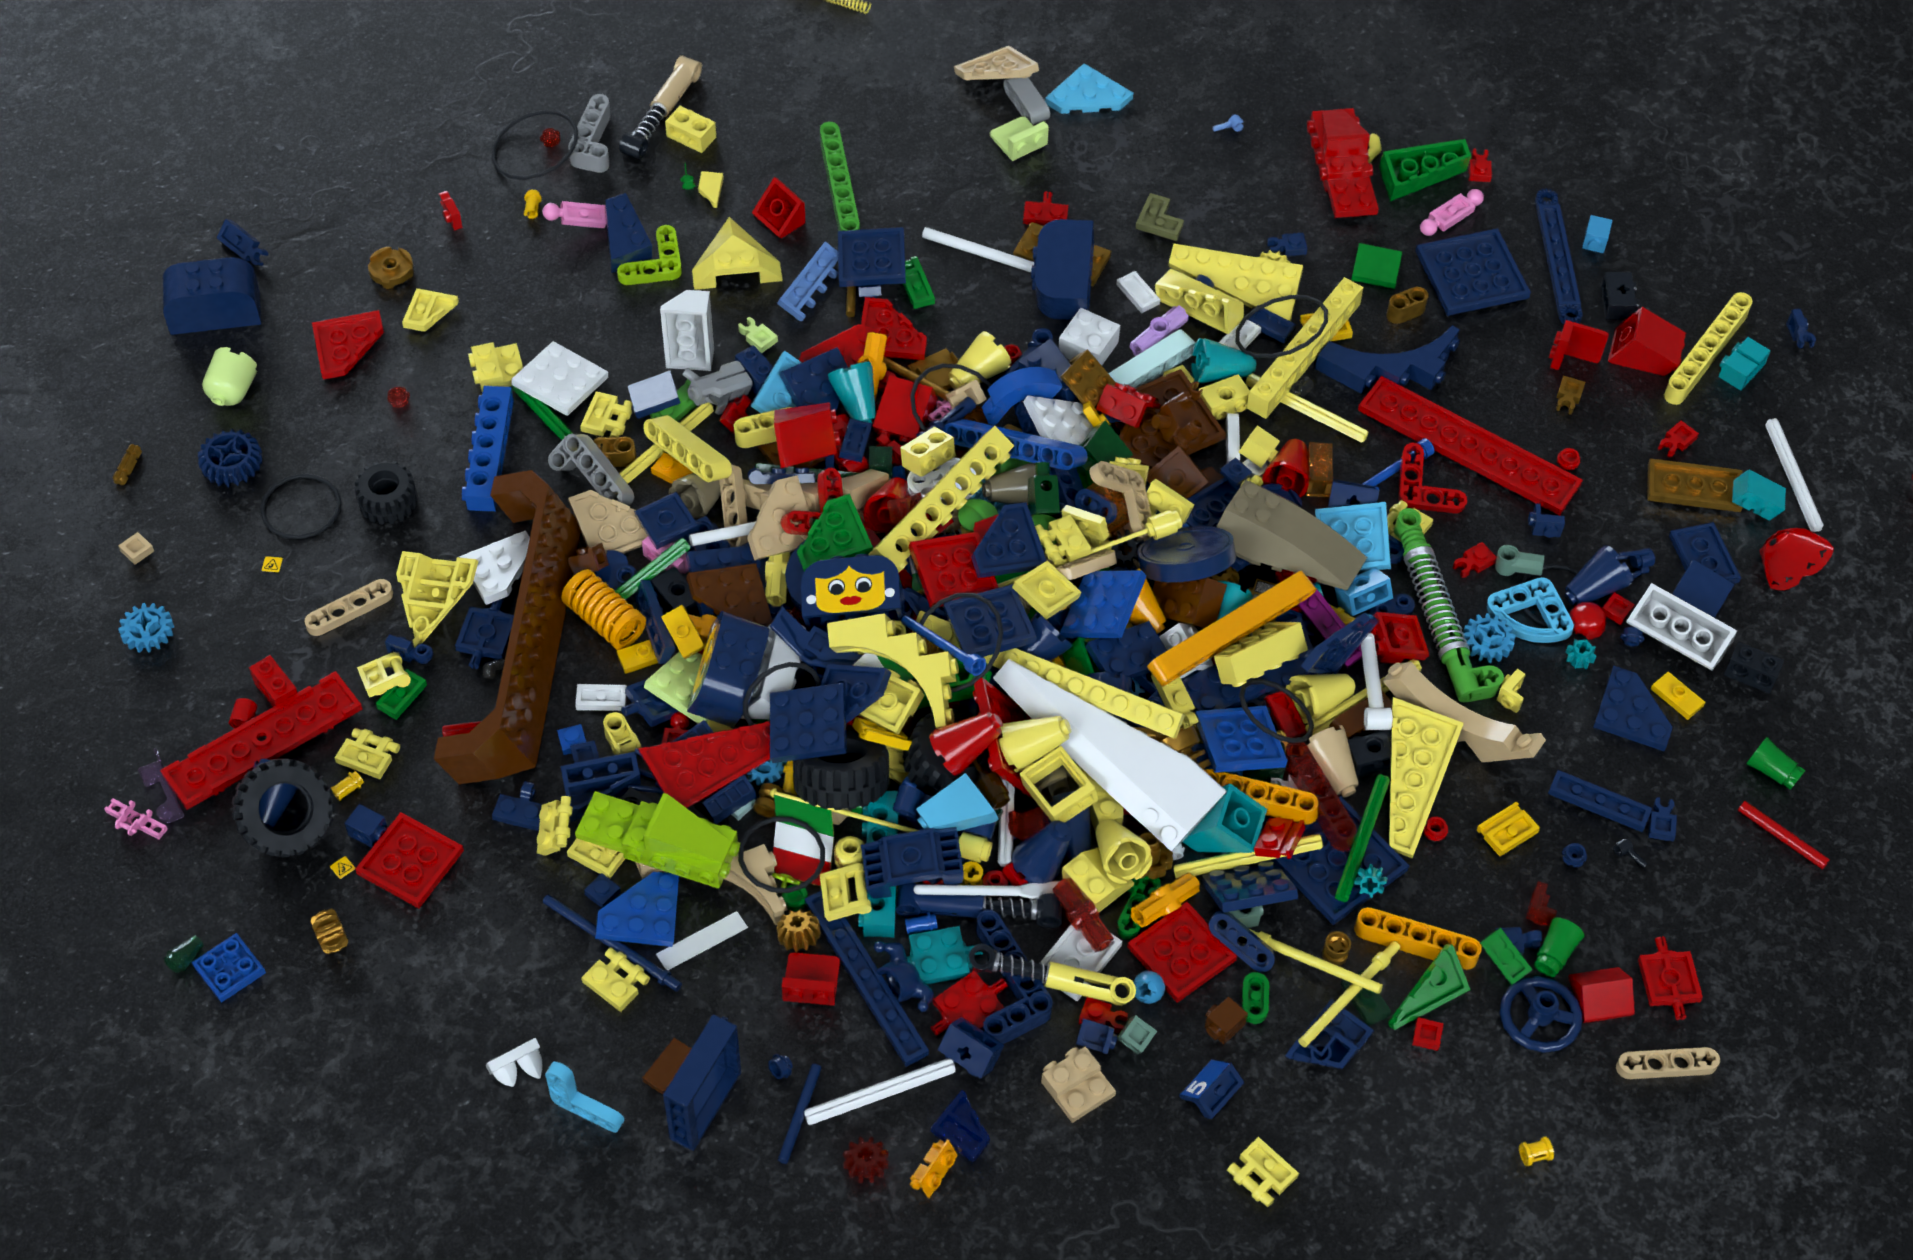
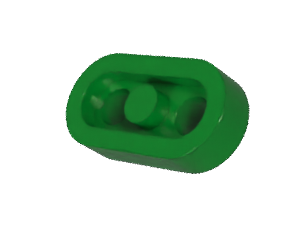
(1255, 1000)

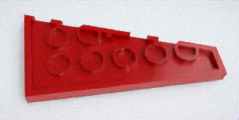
(706, 763)

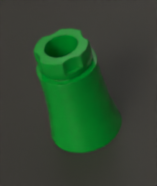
(1775, 764)
(1558, 946)

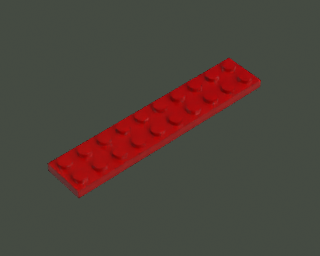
(1471, 445)

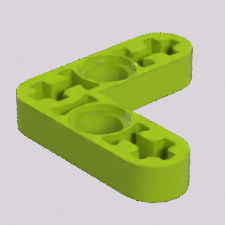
(665, 262)

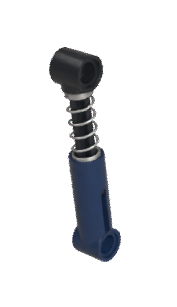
(1045, 910)

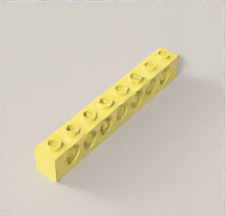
(1289, 368)
(992, 443)

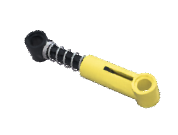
(1055, 975)

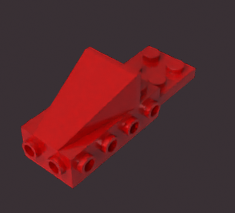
(1343, 161)

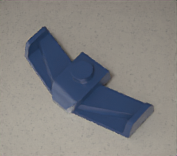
(810, 646)

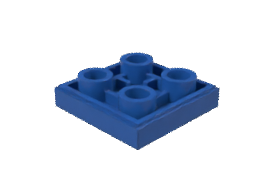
(228, 967)

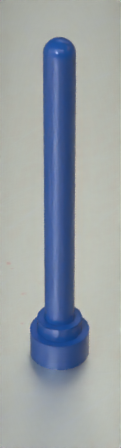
(1395, 467)
(972, 662)

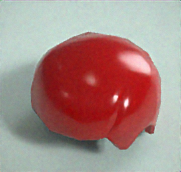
(1588, 619)

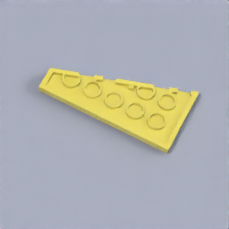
(1242, 276)
(1419, 758)

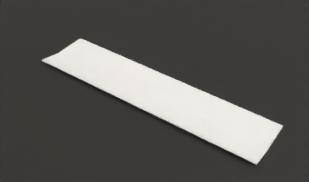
(701, 940)

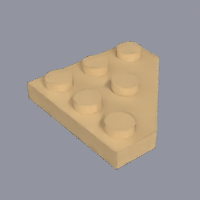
(997, 65)
(607, 522)
(767, 535)

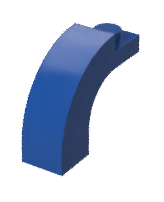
(1015, 388)

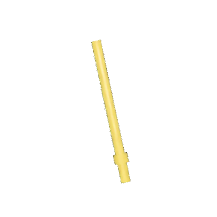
(1379, 962)
(1319, 963)

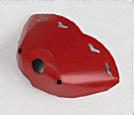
(1791, 556)

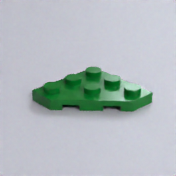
(835, 534)

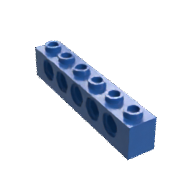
(489, 447)

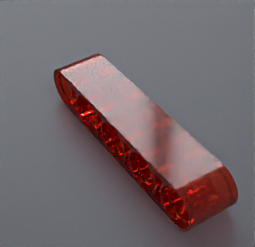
(1328, 803)

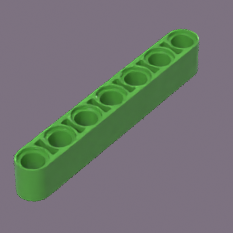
(838, 177)

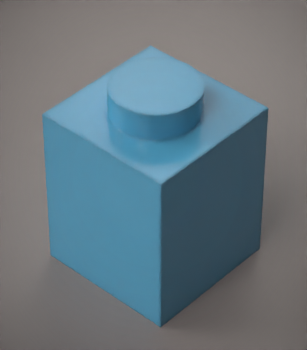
(1597, 234)

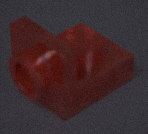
(1027, 823)
(1538, 909)

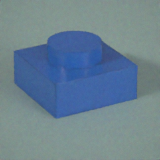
(570, 736)

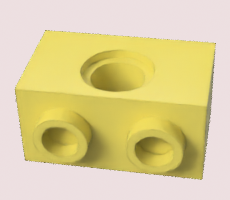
(1226, 396)

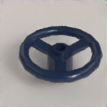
(1541, 1013)

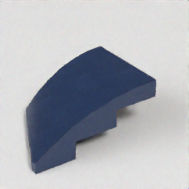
(1335, 1043)

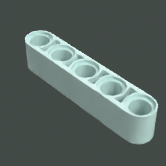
(1155, 360)

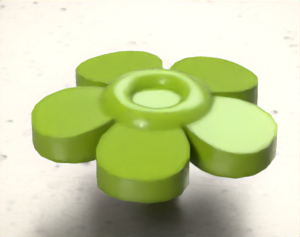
(785, 879)

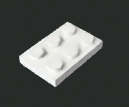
(1075, 951)

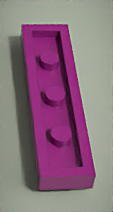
(1326, 620)

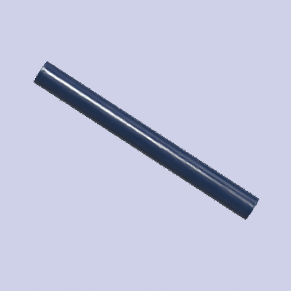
(798, 1116)

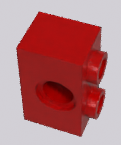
(272, 681)

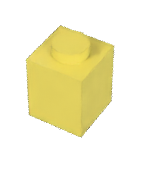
(1260, 447)

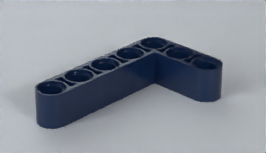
(1026, 998)

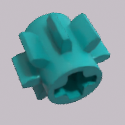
(1580, 654)
(1366, 886)

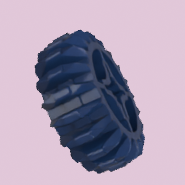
(227, 451)

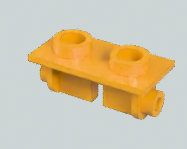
(941, 1158)

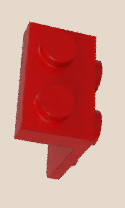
(1578, 342)
(1125, 403)
(811, 979)

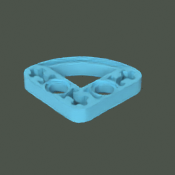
(1541, 600)

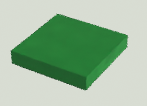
(1376, 265)

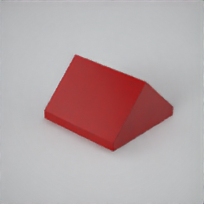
(780, 209)
(1603, 994)

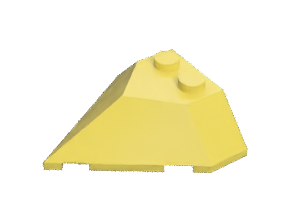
(734, 253)
(432, 589)

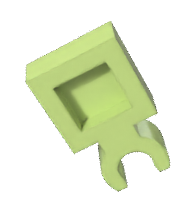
(758, 336)

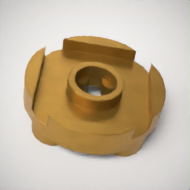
(390, 276)

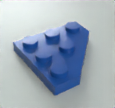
(642, 913)

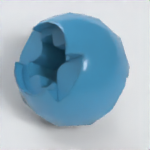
(1149, 981)

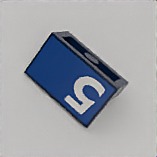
(1213, 1087)

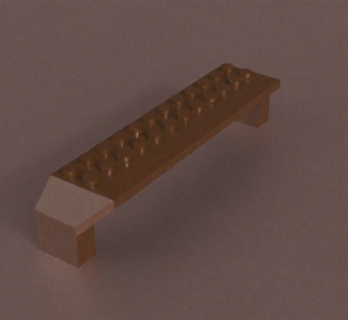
(513, 731)

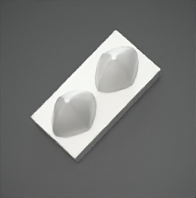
(527, 1057)

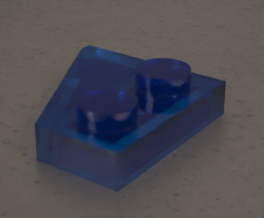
(962, 1127)

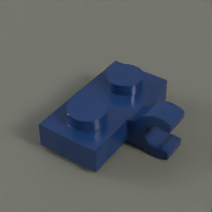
(519, 811)

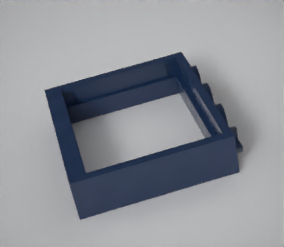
(702, 1082)

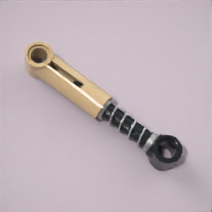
(685, 72)

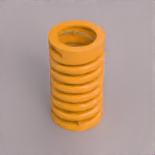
(603, 609)

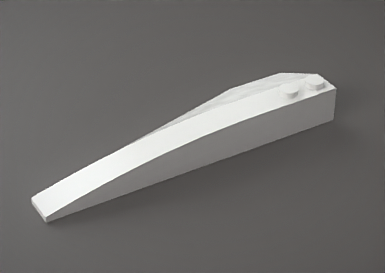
(1142, 774)

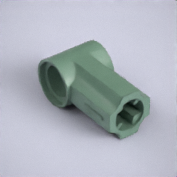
(1511, 560)

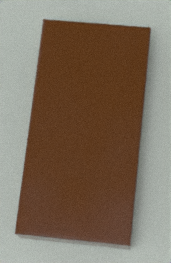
(666, 1066)

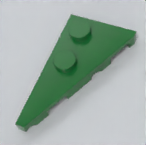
(1437, 986)

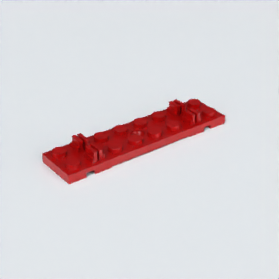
(285, 726)

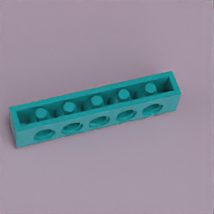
(880, 922)

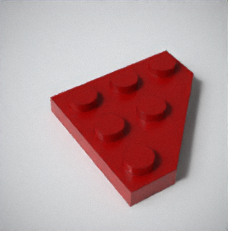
(902, 337)
(345, 341)
(849, 342)

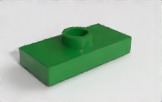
(1505, 956)

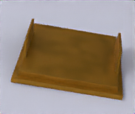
(941, 376)

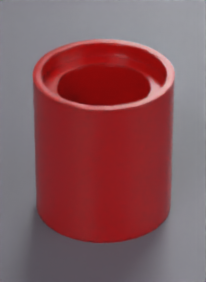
(242, 712)

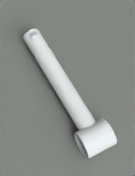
(1376, 716)

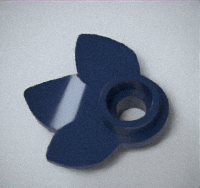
(616, 569)

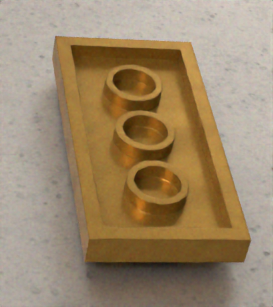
(1030, 239)
(1692, 484)

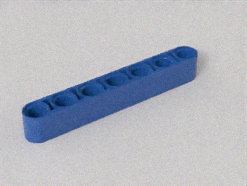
(1026, 446)

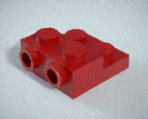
(1398, 638)

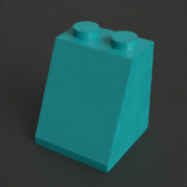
(1230, 825)

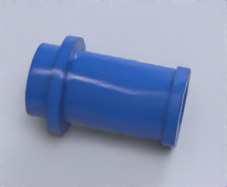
(921, 923)

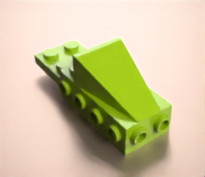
(661, 837)

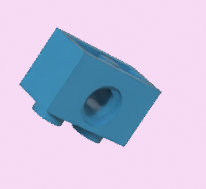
(1365, 592)

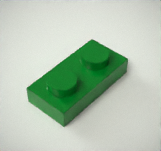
(398, 698)

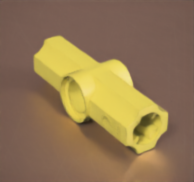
(775, 577)

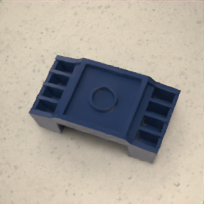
(729, 798)
(912, 859)

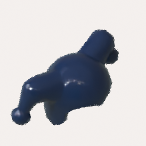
(903, 976)

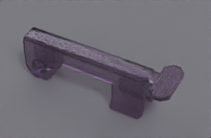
(171, 808)

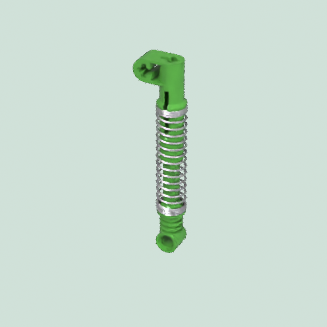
(1452, 649)

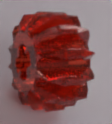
(856, 1163)

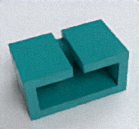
(1743, 363)
(1759, 494)

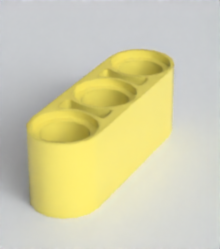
(755, 430)

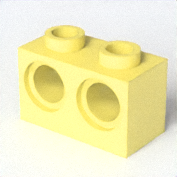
(690, 129)
(927, 451)

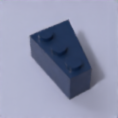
(625, 233)
(1050, 357)
(604, 775)

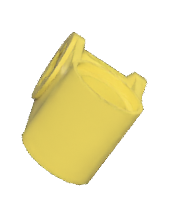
(622, 739)

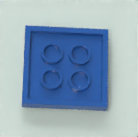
(1103, 604)
(1236, 742)

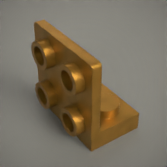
(1086, 378)

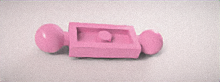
(1451, 212)
(577, 214)

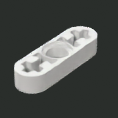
(1232, 437)

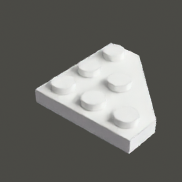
(499, 566)

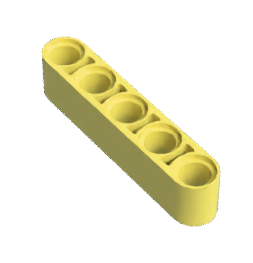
(687, 448)

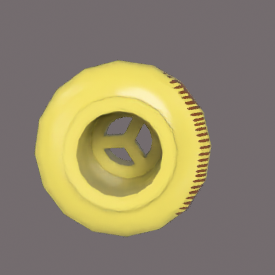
(848, 851)

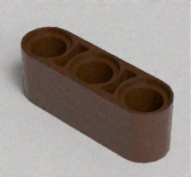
(1353, 719)

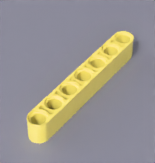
(1707, 348)

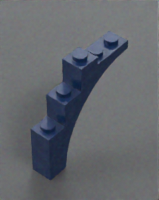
(1361, 369)

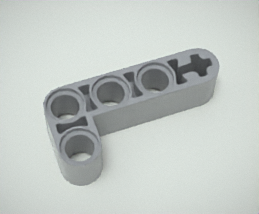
(588, 152)
(580, 457)

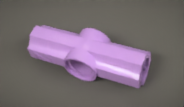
(1159, 329)

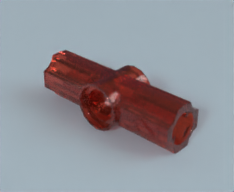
(1083, 914)

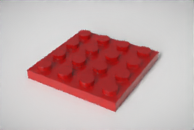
(994, 701)

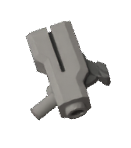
(719, 386)

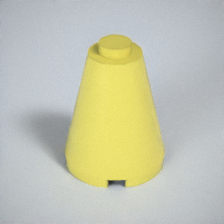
(982, 357)
(1320, 692)
(1032, 739)
(1122, 852)

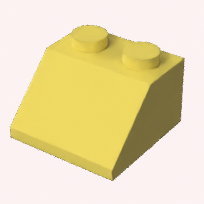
(1091, 879)

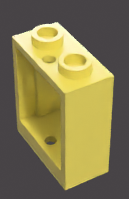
(1071, 804)

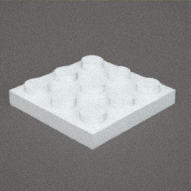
(559, 378)
(1058, 419)

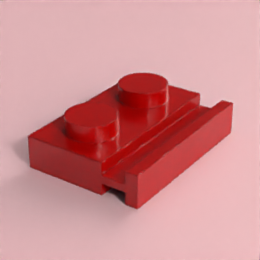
(1279, 838)

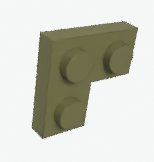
(1154, 221)

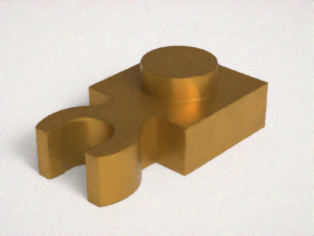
(1569, 393)

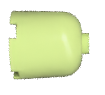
(228, 377)

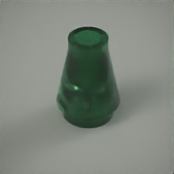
(183, 954)

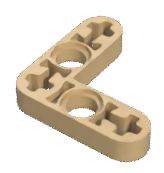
(1131, 485)
(1088, 564)

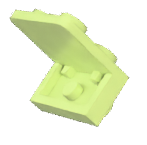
(1020, 137)

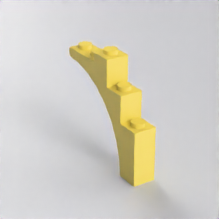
(875, 636)

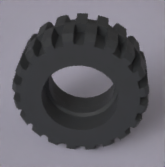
(926, 767)
(845, 778)
(258, 782)

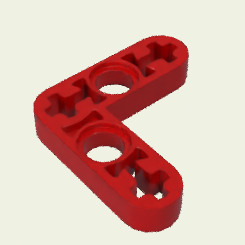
(1420, 492)
(804, 516)

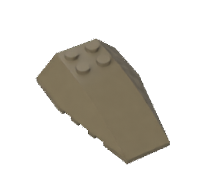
(1288, 537)

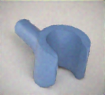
(1234, 122)

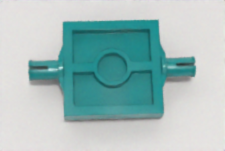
(940, 955)

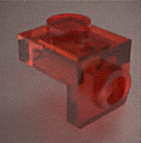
(901, 507)

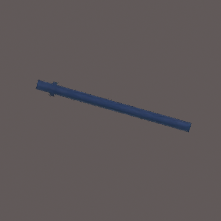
(664, 977)

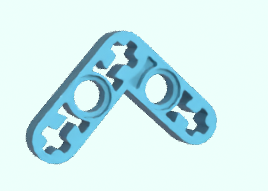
(565, 1094)

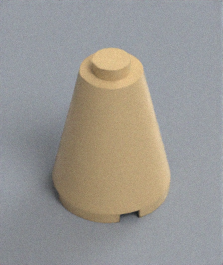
(1335, 759)

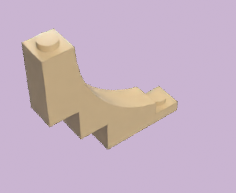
(1486, 737)

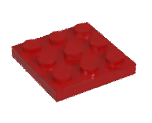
(947, 566)
(409, 860)
(1182, 951)

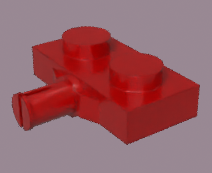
(1045, 211)

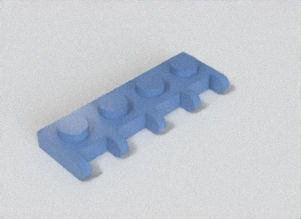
(809, 281)

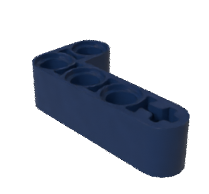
(911, 798)

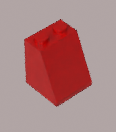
(1647, 344)
(895, 410)
(805, 433)

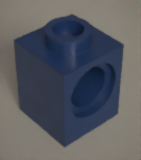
(365, 825)

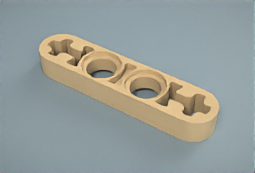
(727, 487)
(347, 604)
(1669, 1068)

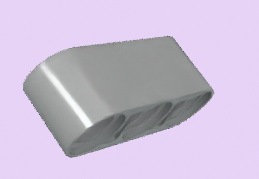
(1027, 99)

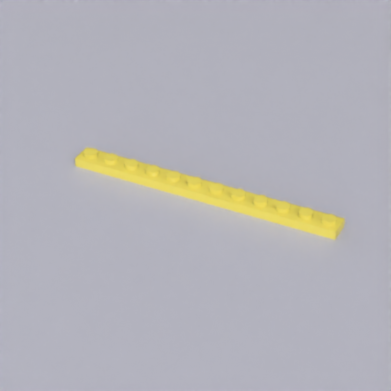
(1087, 688)

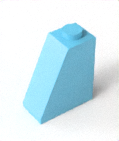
(957, 807)

